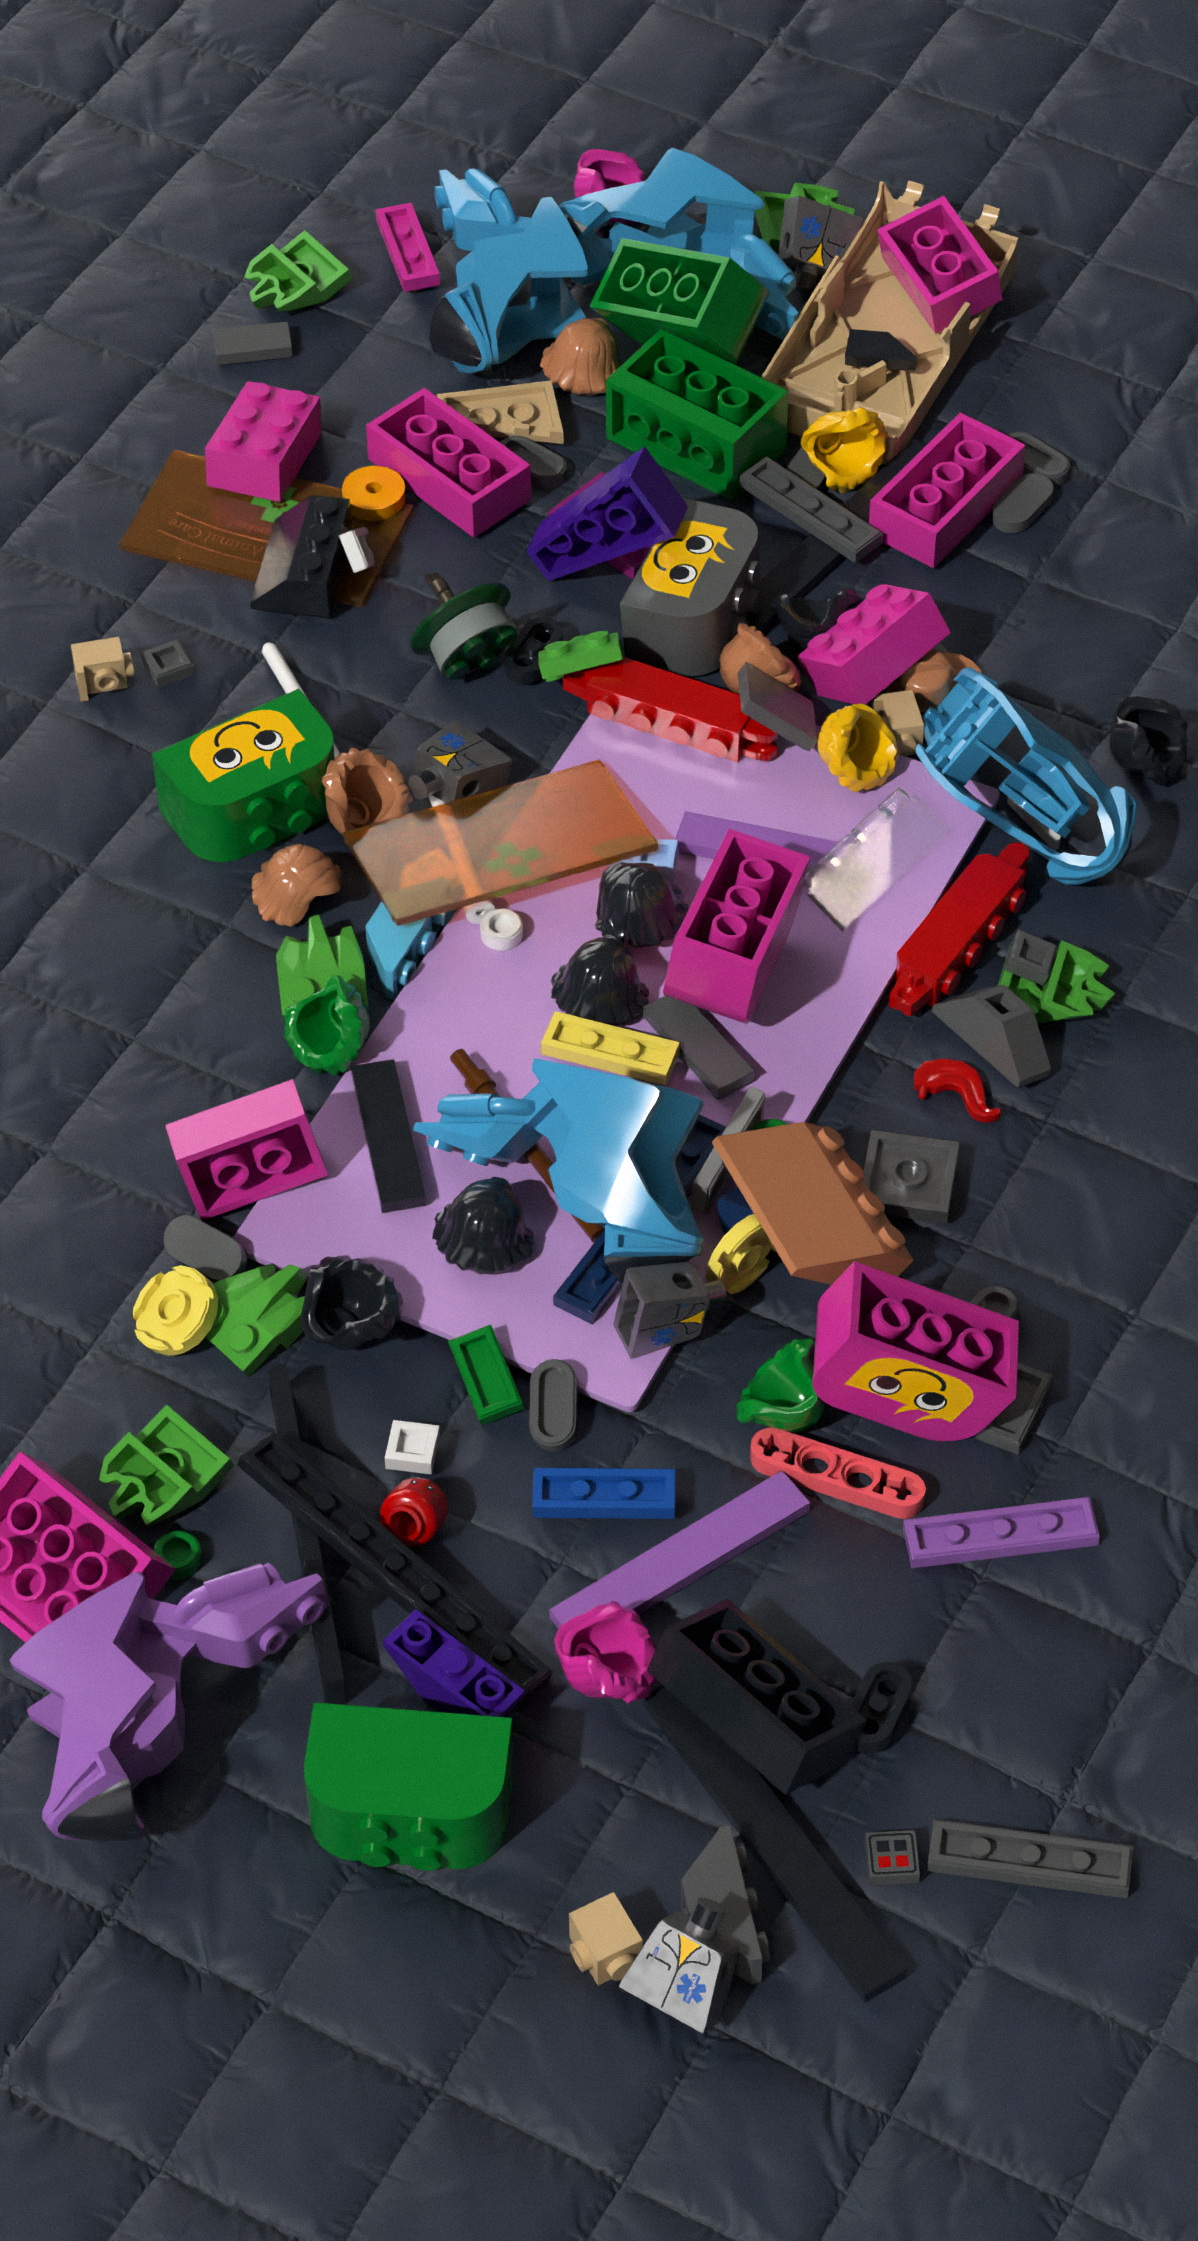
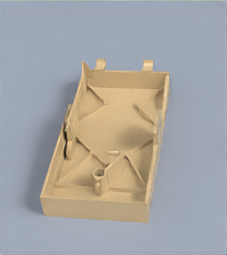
(867, 296)

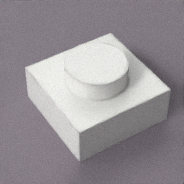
(412, 1447)

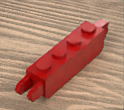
(672, 709)
(959, 928)

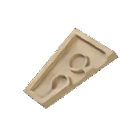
(511, 410)

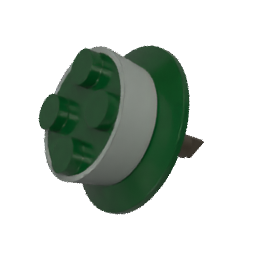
(466, 629)

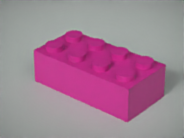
(449, 462)
(946, 489)

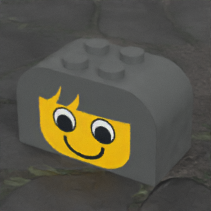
(694, 591)

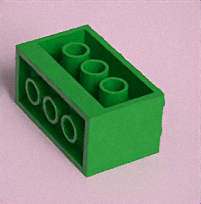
(695, 413)

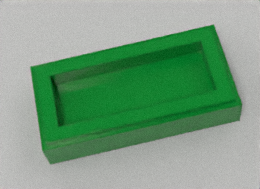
(486, 1374)

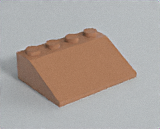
(812, 1201)

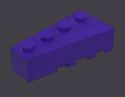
(609, 519)

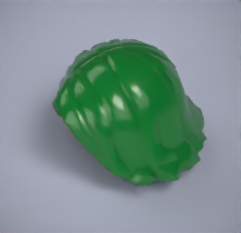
(328, 1027)
(783, 1390)

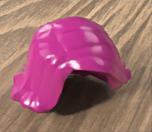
(605, 170)
(607, 1653)

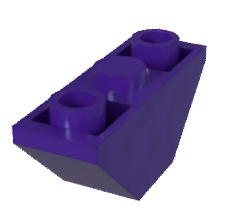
(448, 1672)

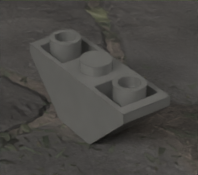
(999, 1030)
(719, 1878)

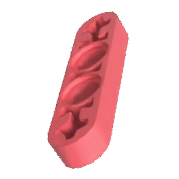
(840, 1466)

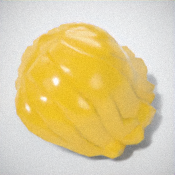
(846, 447)
(858, 747)

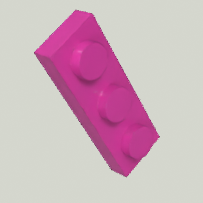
(407, 247)

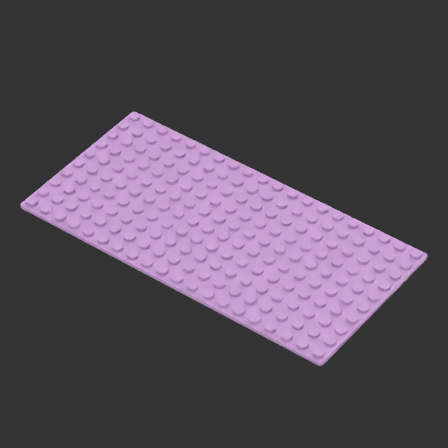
(501, 1007)

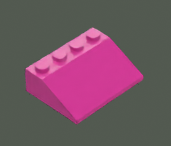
(60, 1548)

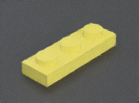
(610, 1048)

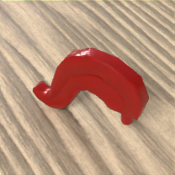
(958, 1076)

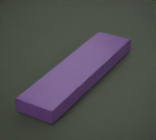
(703, 835)
(1000, 1532)

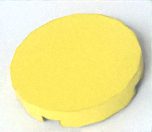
(740, 1255)
(175, 1311)

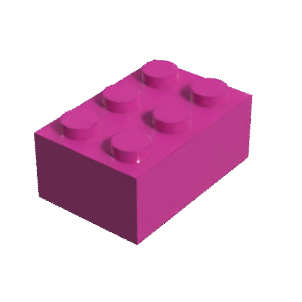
(939, 263)
(263, 441)
(873, 644)
(246, 1150)

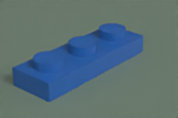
(604, 1493)

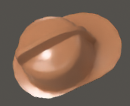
(932, 677)

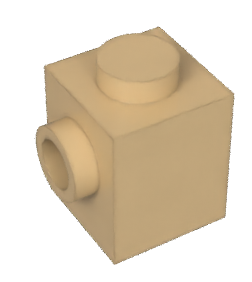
(604, 1939)

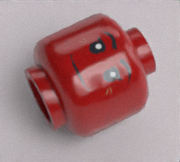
(414, 1511)

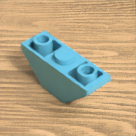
(399, 948)

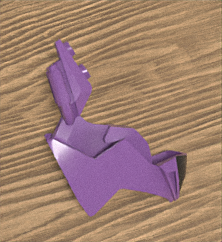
(119, 1682)

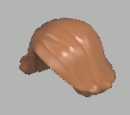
(582, 357)
(758, 651)
(364, 790)
(292, 882)

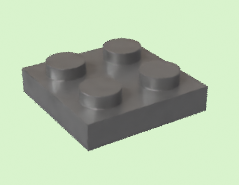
(911, 1174)

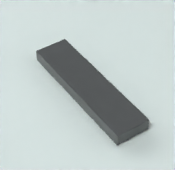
(811, 509)
(1030, 1858)

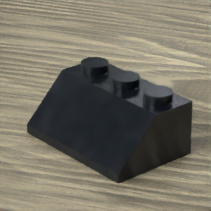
(304, 558)

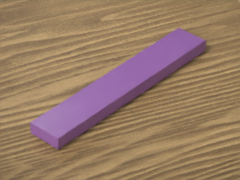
(692, 1550)

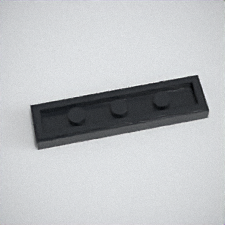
(388, 1136)

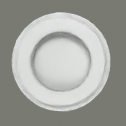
(501, 929)

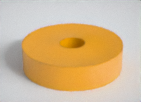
(374, 493)

